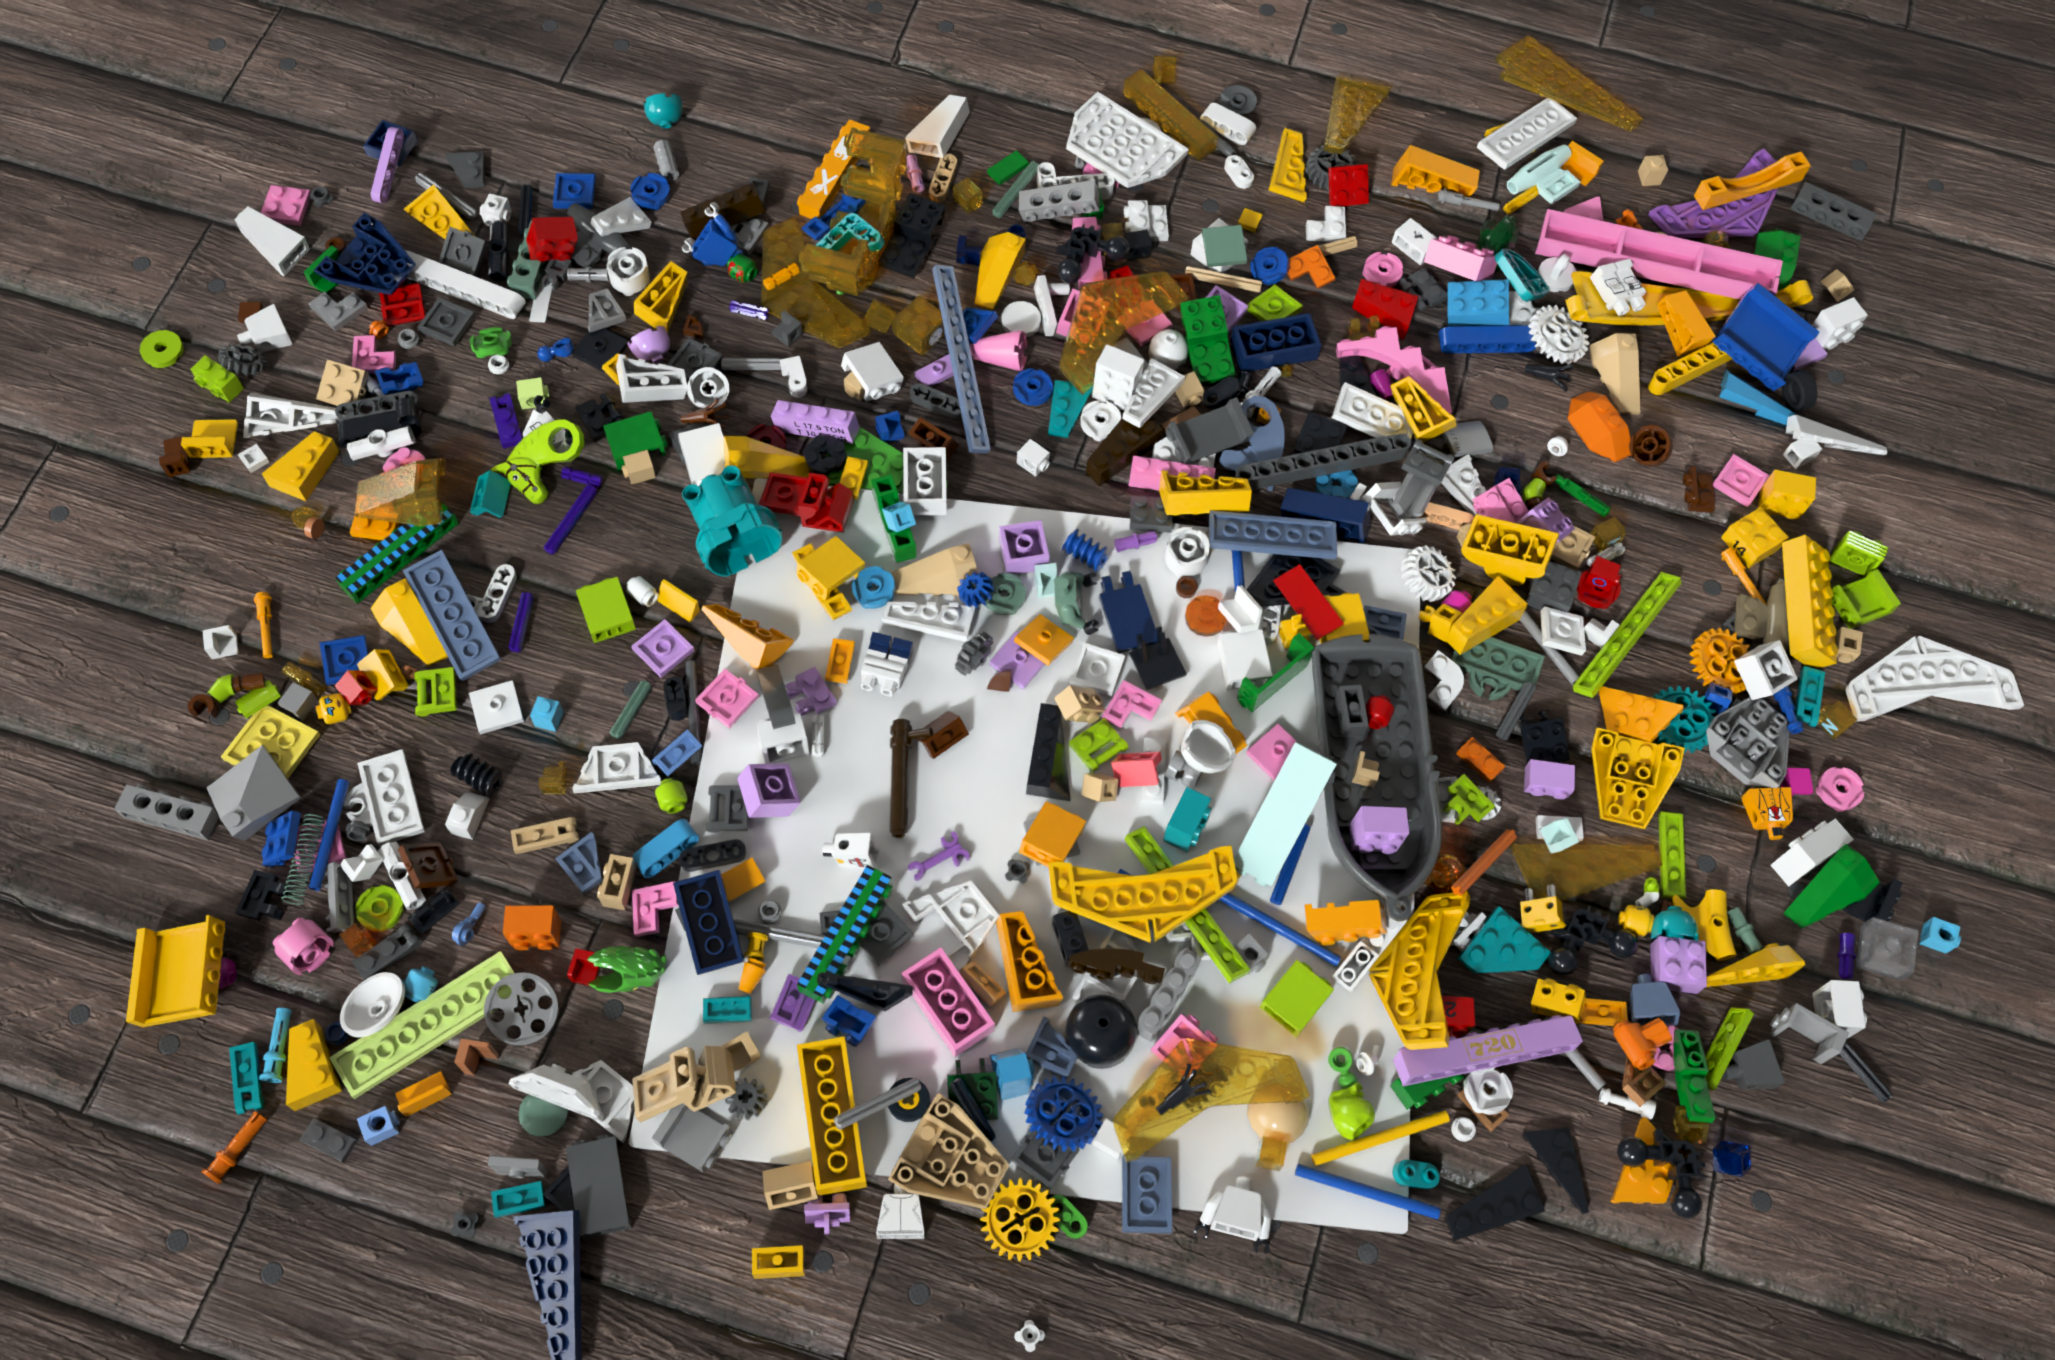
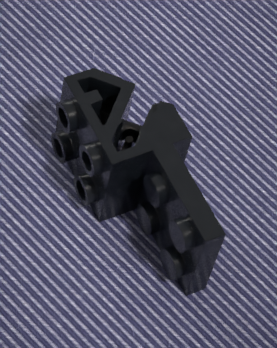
(912, 235)

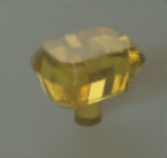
(1286, 371)

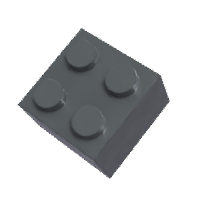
(1554, 588)

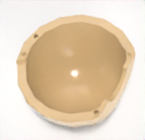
(1279, 1120)

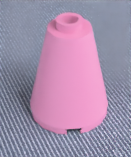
(1002, 350)

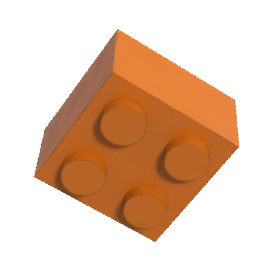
(532, 927)

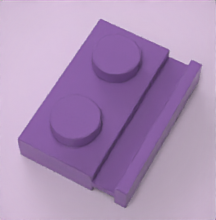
(792, 1006)

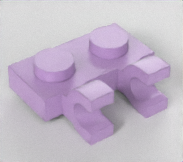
(815, 690)

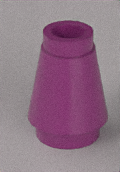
(1381, 381)

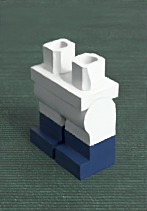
(882, 669)

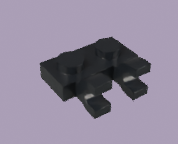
(257, 895)

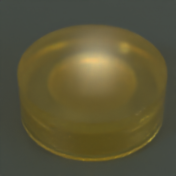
(301, 515)

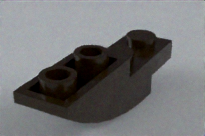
(1106, 961)

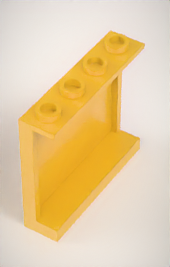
(176, 973)

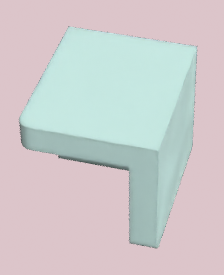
(1044, 579)
(1559, 835)

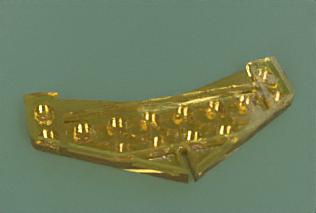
(801, 297)
(1107, 310)
(1231, 1073)

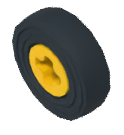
(912, 1112)

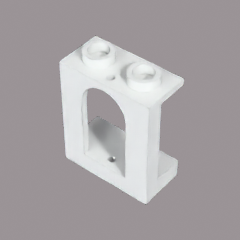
(1386, 493)

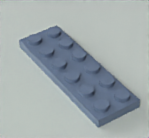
(1272, 535)
(452, 615)

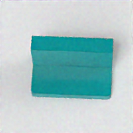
(490, 494)

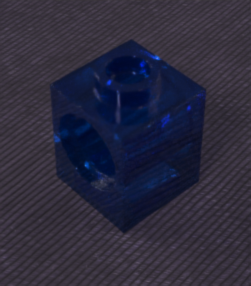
(1505, 473)

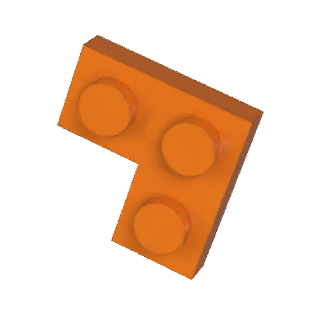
(1311, 262)

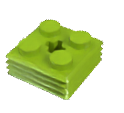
(1858, 553)

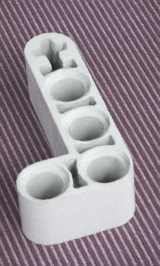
(1047, 177)

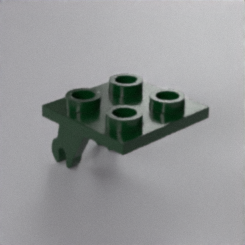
(981, 1086)

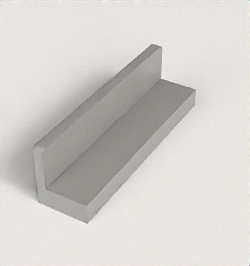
(1414, 495)

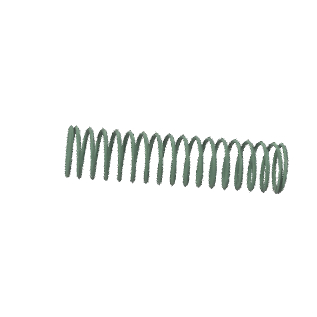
(306, 854)

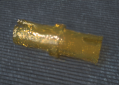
(304, 679)

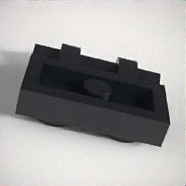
(593, 417)

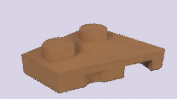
(1641, 1084)

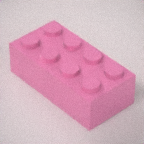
(948, 1002)

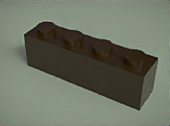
(734, 207)

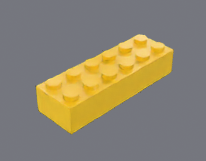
(1809, 602)
(826, 1094)

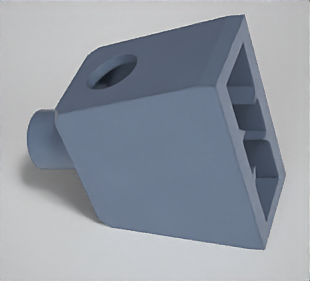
(1652, 1001)

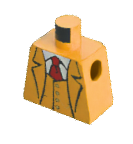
(1769, 809)

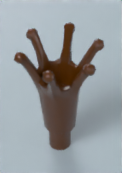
(705, 415)

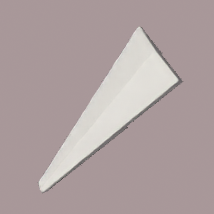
(1816, 432)

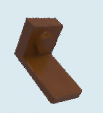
(175, 459)

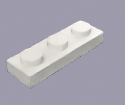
(1155, 793)

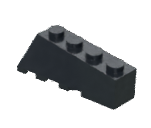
(1048, 762)

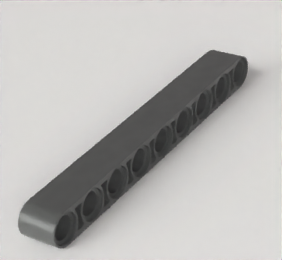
(1330, 456)

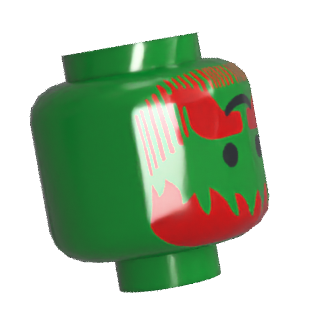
(742, 268)

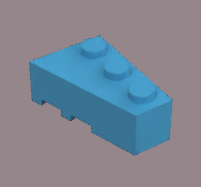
(1013, 1073)

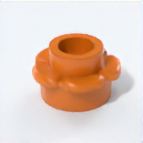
(378, 329)

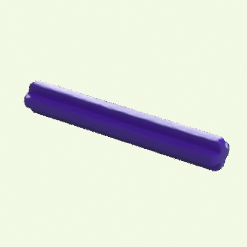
(570, 519)

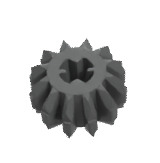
(755, 1101)

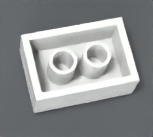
(1116, 376)
(925, 480)

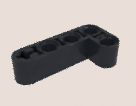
(360, 428)

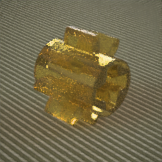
(1025, 273)

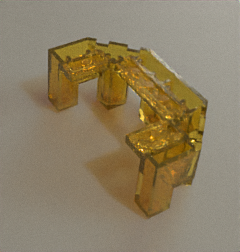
(854, 264)

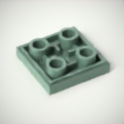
(1224, 246)

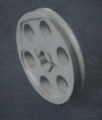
(533, 1012)

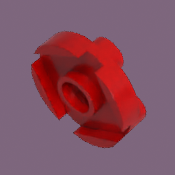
(1595, 598)

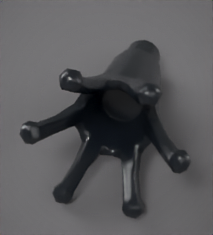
(1551, 373)
(1182, 1092)

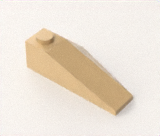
(936, 573)

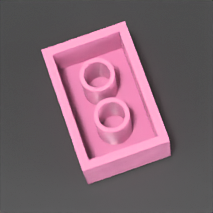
(1461, 258)

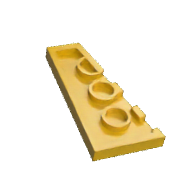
(1289, 167)
(436, 212)

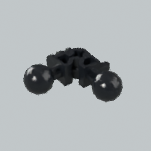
(1088, 241)
(1592, 928)
(1685, 1200)

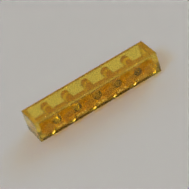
(1170, 114)

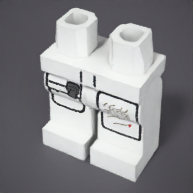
(1619, 287)

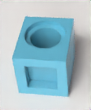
(899, 516)
(1931, 936)

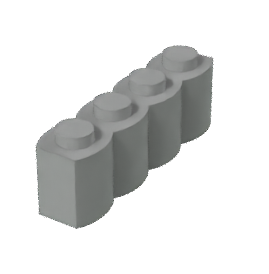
(1168, 994)

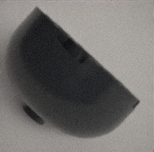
(1099, 1045)

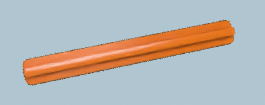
(1483, 862)

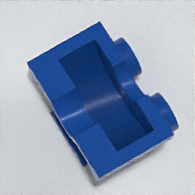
(400, 380)
(848, 1021)

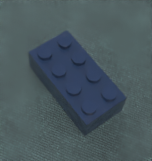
(1275, 342)
(708, 922)

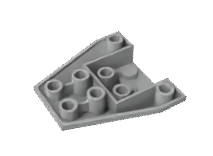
(1758, 746)

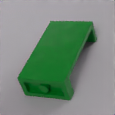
(1299, 654)

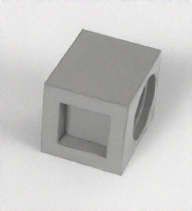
(1249, 944)

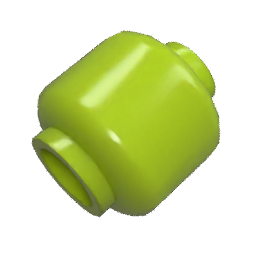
(671, 796)

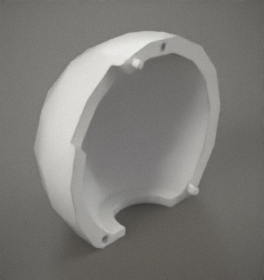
(1207, 747)

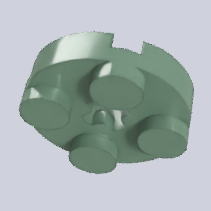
(1015, 590)

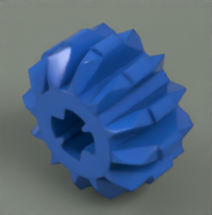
(975, 589)

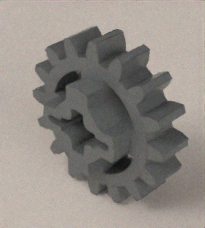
(242, 359)
(974, 653)

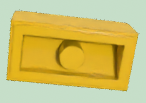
(678, 601)

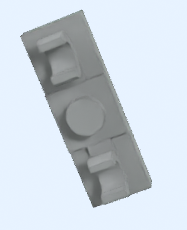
(339, 899)

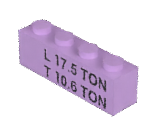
(815, 420)

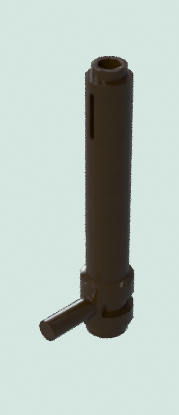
(901, 744)

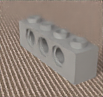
(1059, 201)
(199, 825)

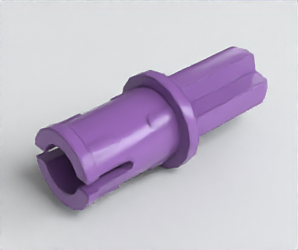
(1135, 541)

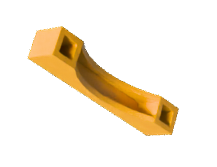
(1721, 190)

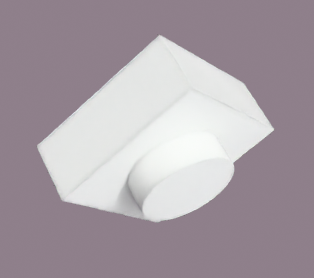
(253, 458)

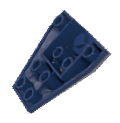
(370, 261)

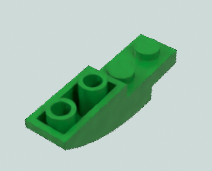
(1690, 1076)

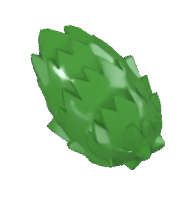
(632, 968)

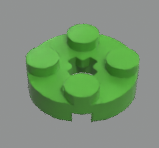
(491, 342)

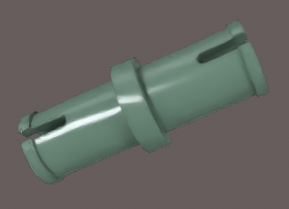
(1744, 930)

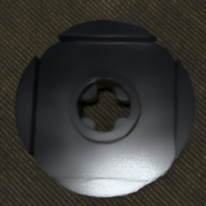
(821, 445)

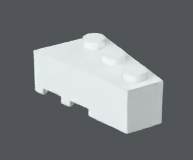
(649, 382)

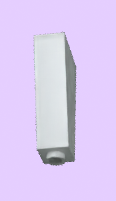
(938, 130)
(274, 241)

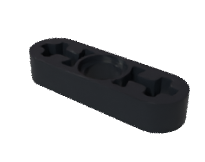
(697, 865)

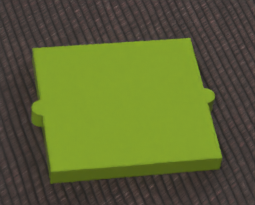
(257, 699)

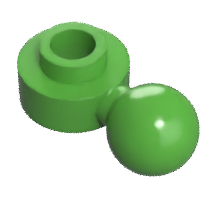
(1346, 1078)

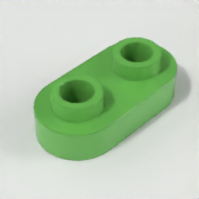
(1068, 1216)

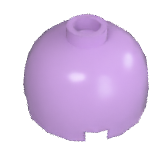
(650, 345)

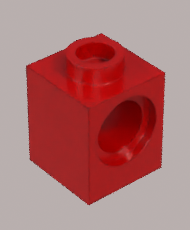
(356, 687)

